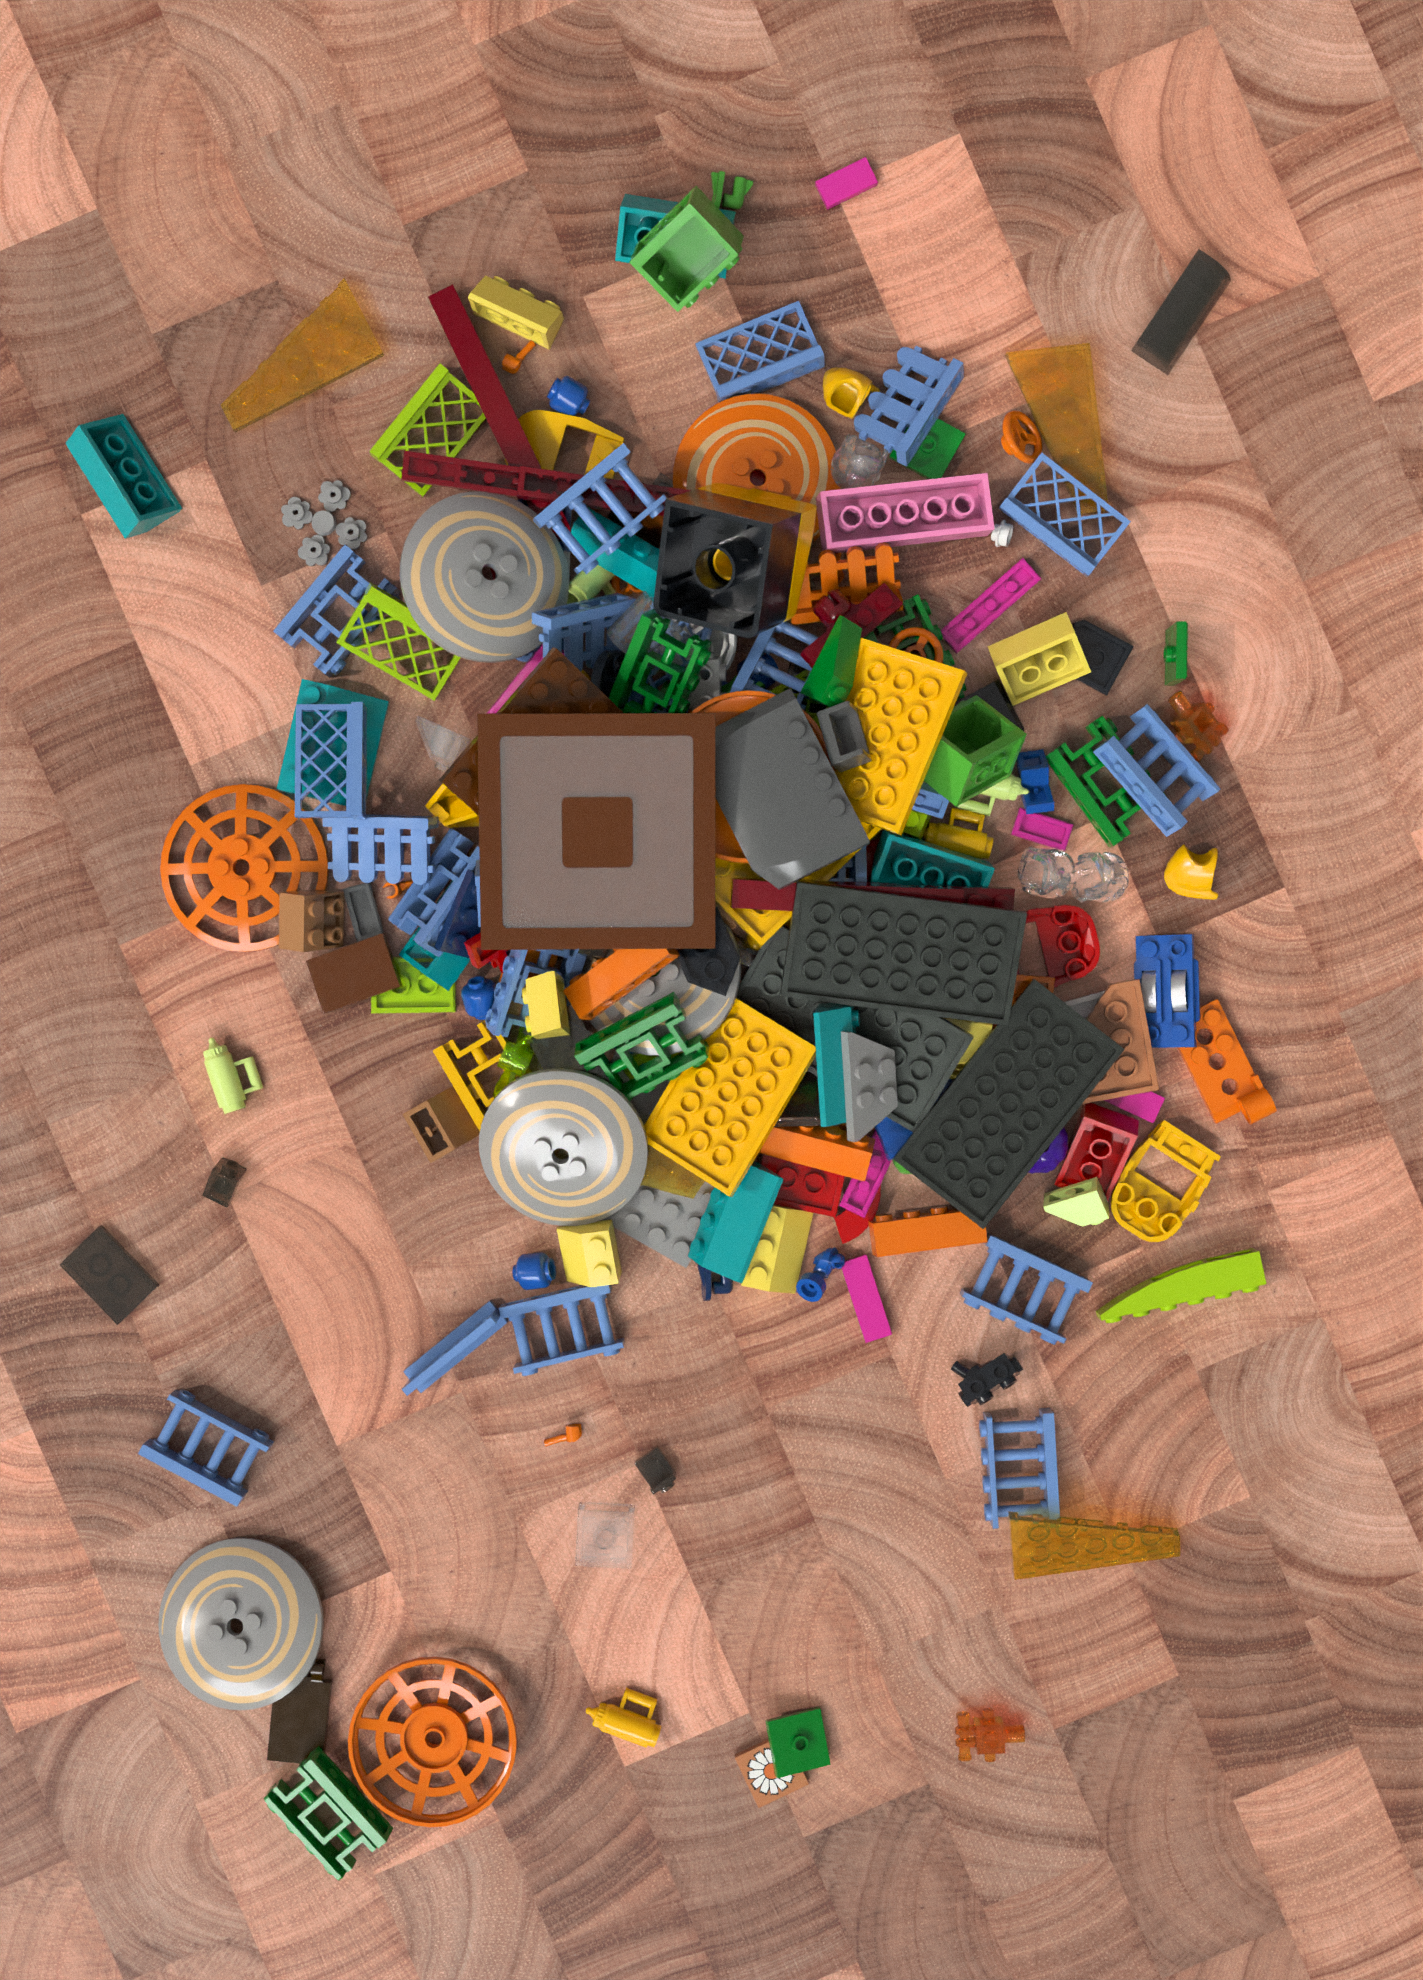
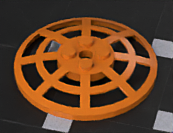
(226, 855)
(427, 1756)

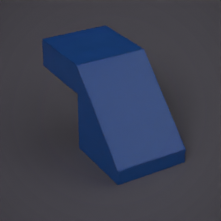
(1034, 776)

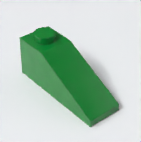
(835, 666)

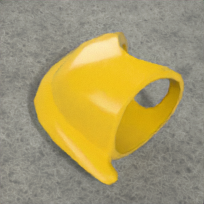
(846, 390)
(1192, 873)

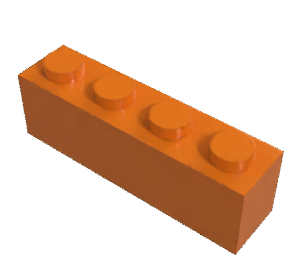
(614, 978)
(821, 1148)
(923, 1231)

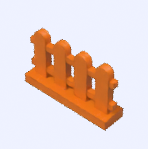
(858, 587)

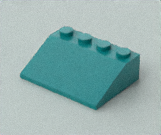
(318, 693)

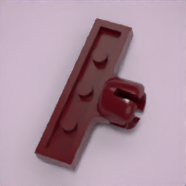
(867, 615)

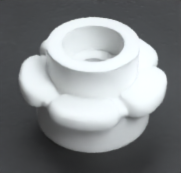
(1002, 534)

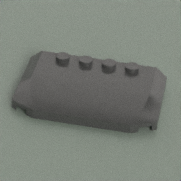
(782, 793)

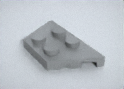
(868, 1083)

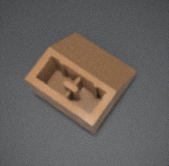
(311, 920)
(441, 1124)

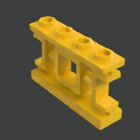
(470, 1093)

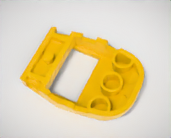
(546, 432)
(1146, 1207)

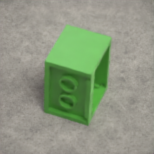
(687, 250)
(974, 751)

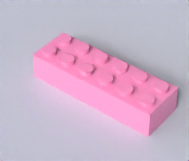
(905, 513)

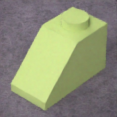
(1079, 1203)

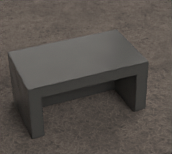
(844, 736)

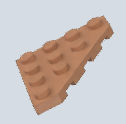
(1123, 1019)

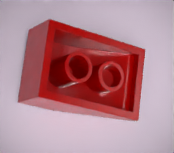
(1098, 1148)

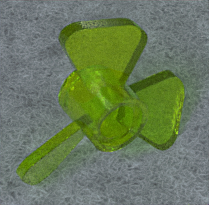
(514, 1060)

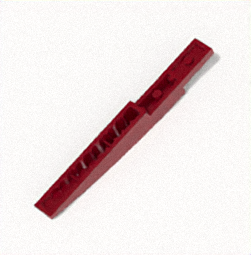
(486, 386)
(518, 482)
(764, 896)

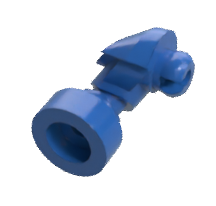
(812, 1285)

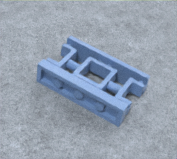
(319, 599)
(419, 903)
(513, 980)

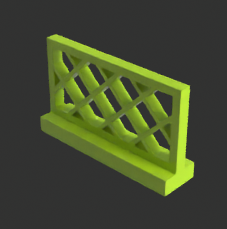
(411, 414)
(398, 611)

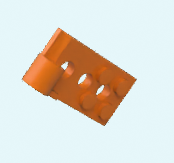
(1249, 1095)

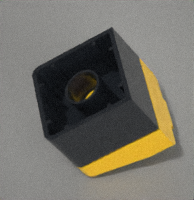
(733, 558)

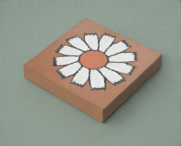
(759, 1775)

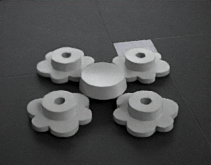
(324, 523)

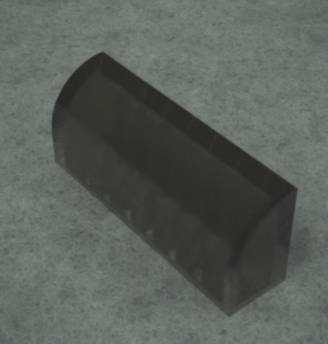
(1182, 312)

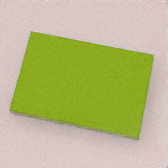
(417, 995)

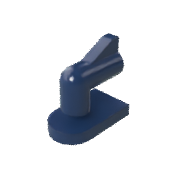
(722, 1287)

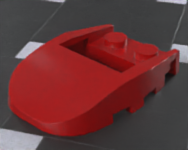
(1066, 941)

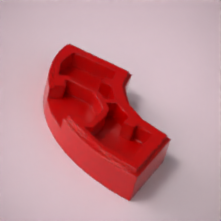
(852, 1225)

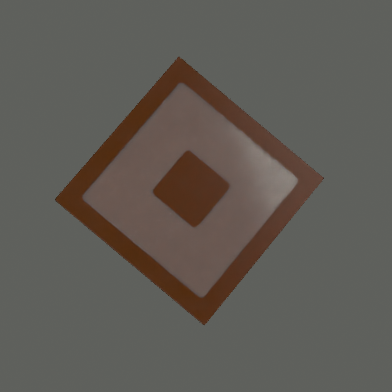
(596, 830)

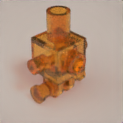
(1196, 725)
(988, 1734)

